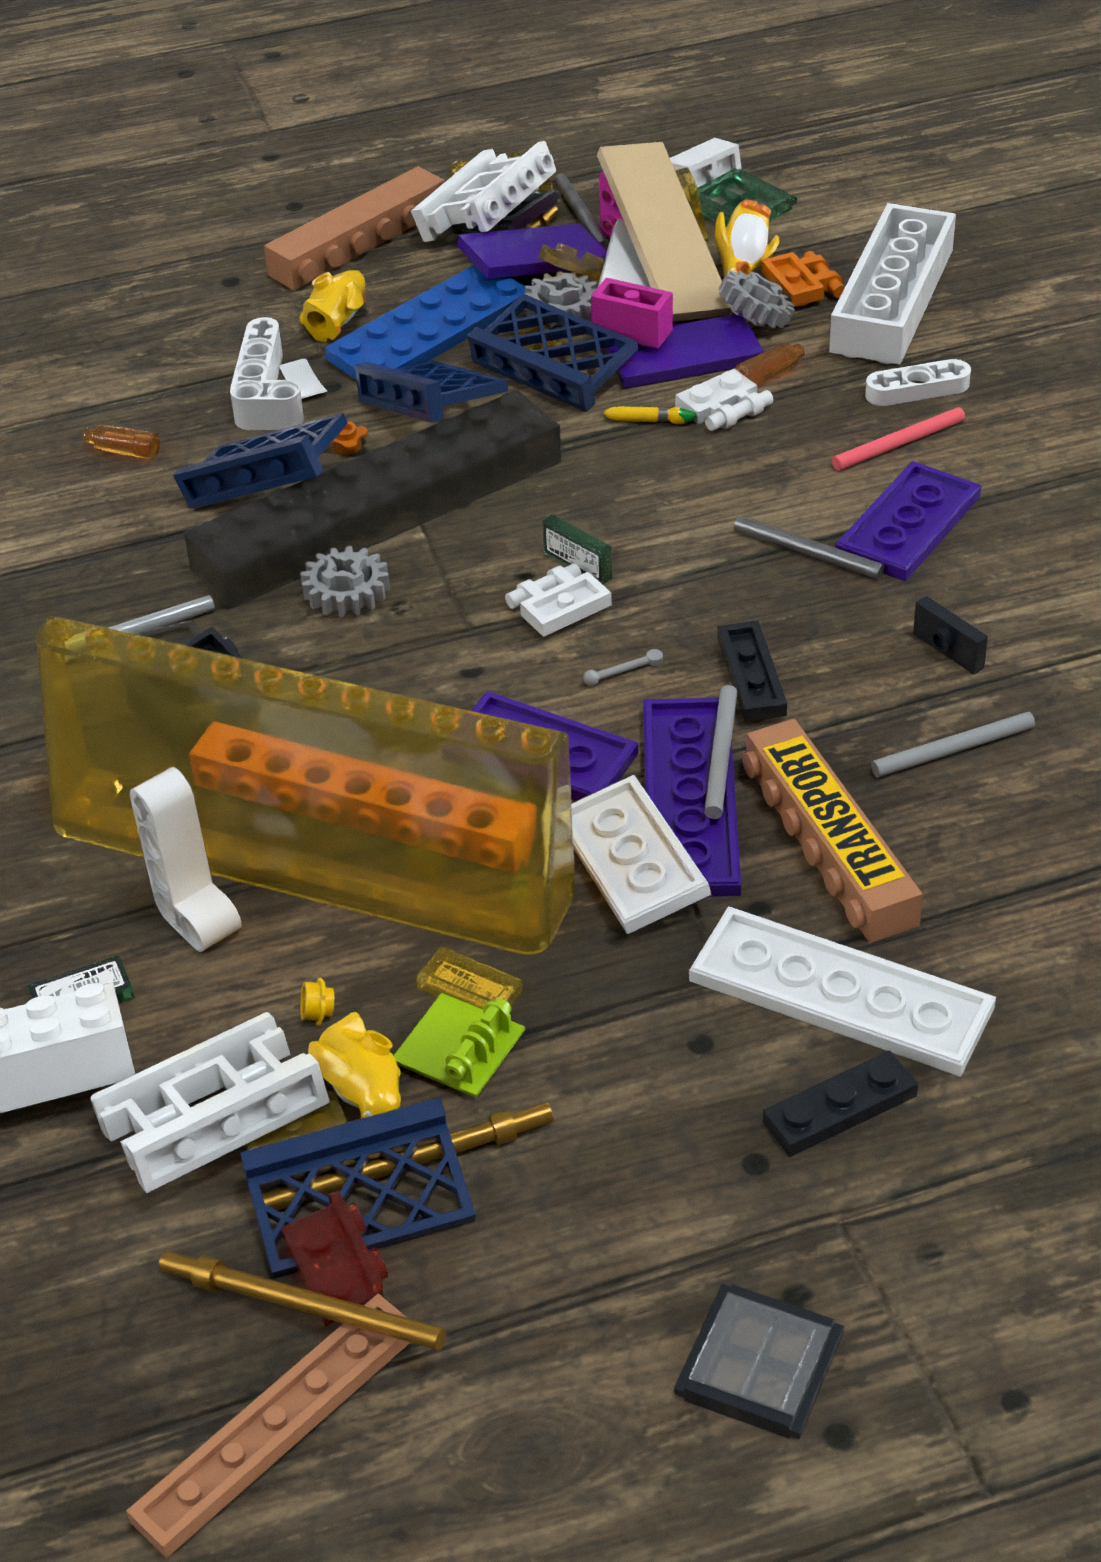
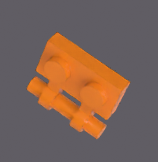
(803, 278)

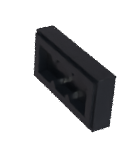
(950, 635)

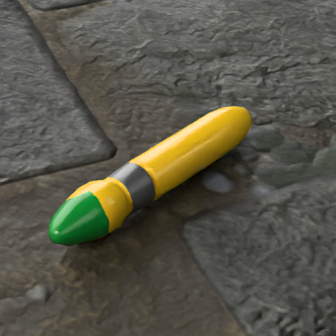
(650, 414)

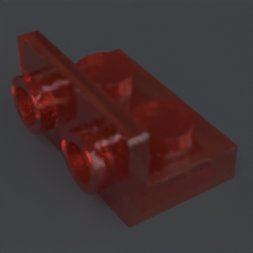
(334, 1255)

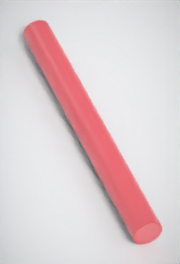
(898, 438)

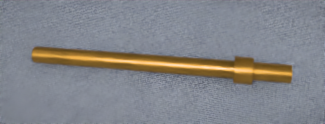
(500, 1128)
(214, 1274)

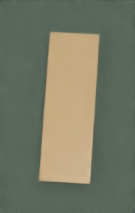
(663, 228)

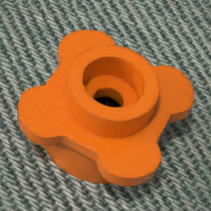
(349, 439)

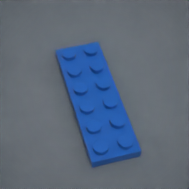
(427, 323)

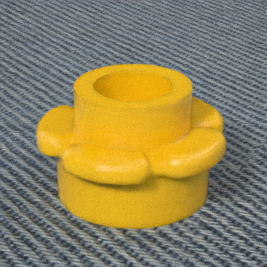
(316, 1001)

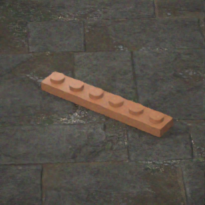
(262, 1433)

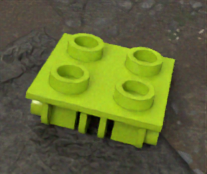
(460, 1043)

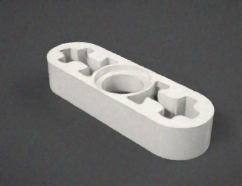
(938, 380)

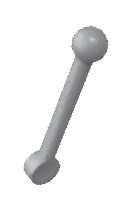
(653, 657)

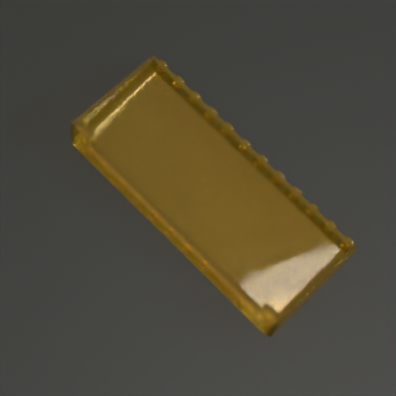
(315, 783)

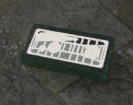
(578, 547)
(101, 972)

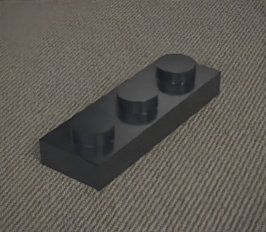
(752, 671)
(839, 1103)

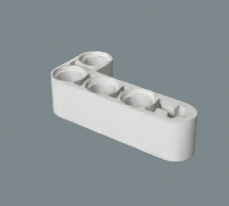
(255, 392)
(178, 861)

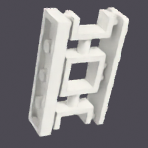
(483, 191)
(178, 1138)

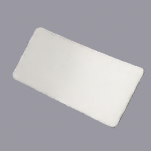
(303, 375)

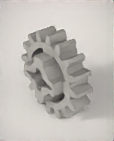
(565, 293)
(756, 299)
(345, 581)

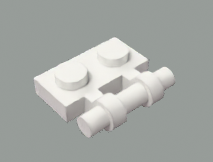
(724, 400)
(559, 598)

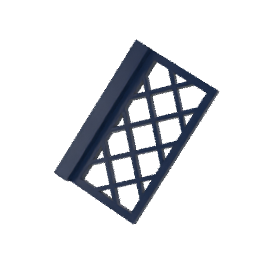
(535, 367)
(423, 387)
(259, 462)
(357, 1144)

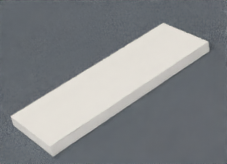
(843, 990)

